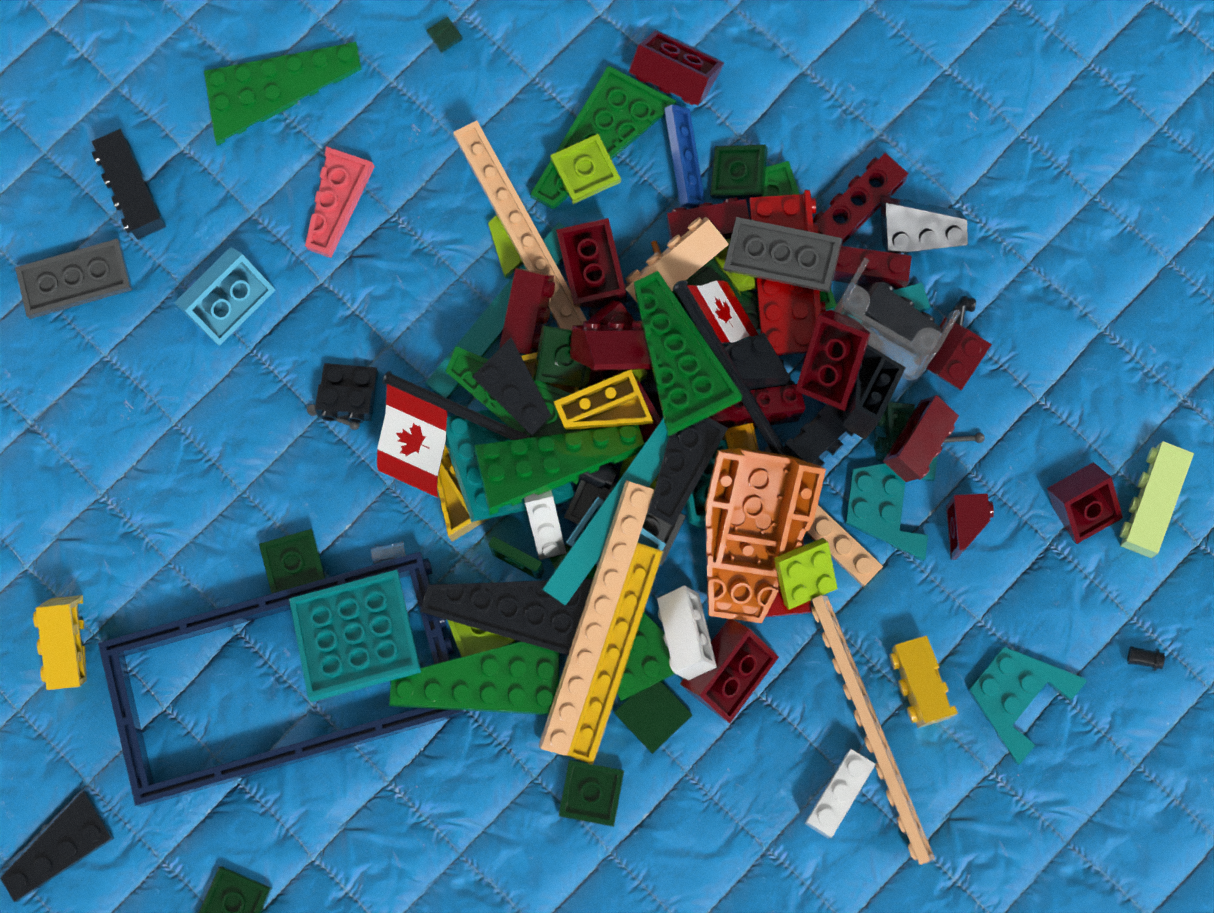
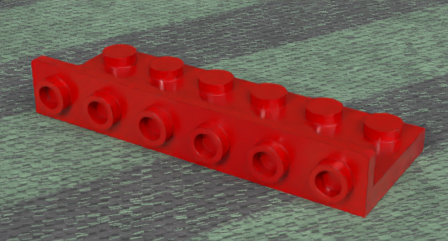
(787, 310)

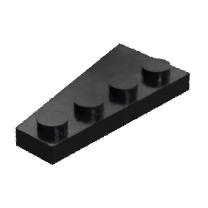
(63, 844)

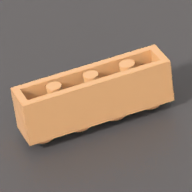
(683, 256)

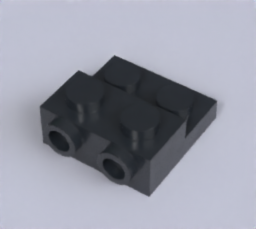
(346, 393)

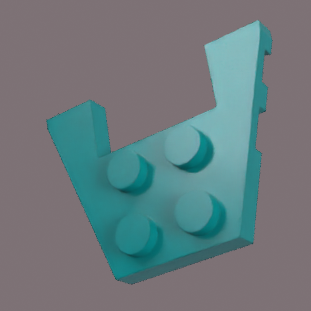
(877, 506)
(1010, 687)

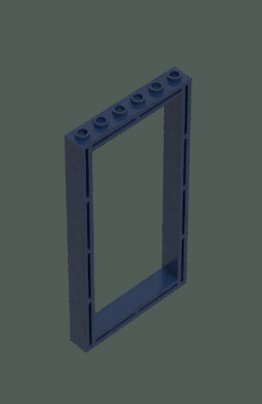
(127, 718)

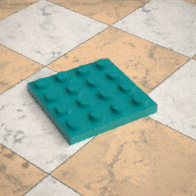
(460, 443)
(354, 636)

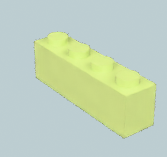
(1156, 499)

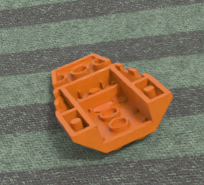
(754, 512)

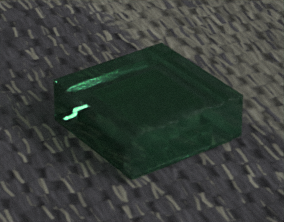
(444, 34)

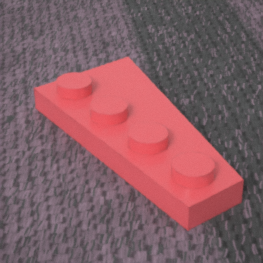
(339, 192)

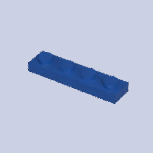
(684, 156)

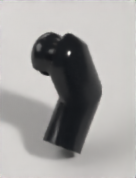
(964, 304)

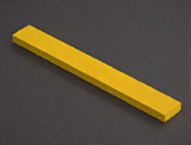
(615, 653)

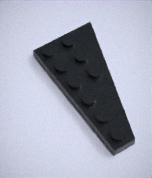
(511, 610)

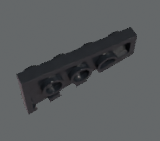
(683, 466)

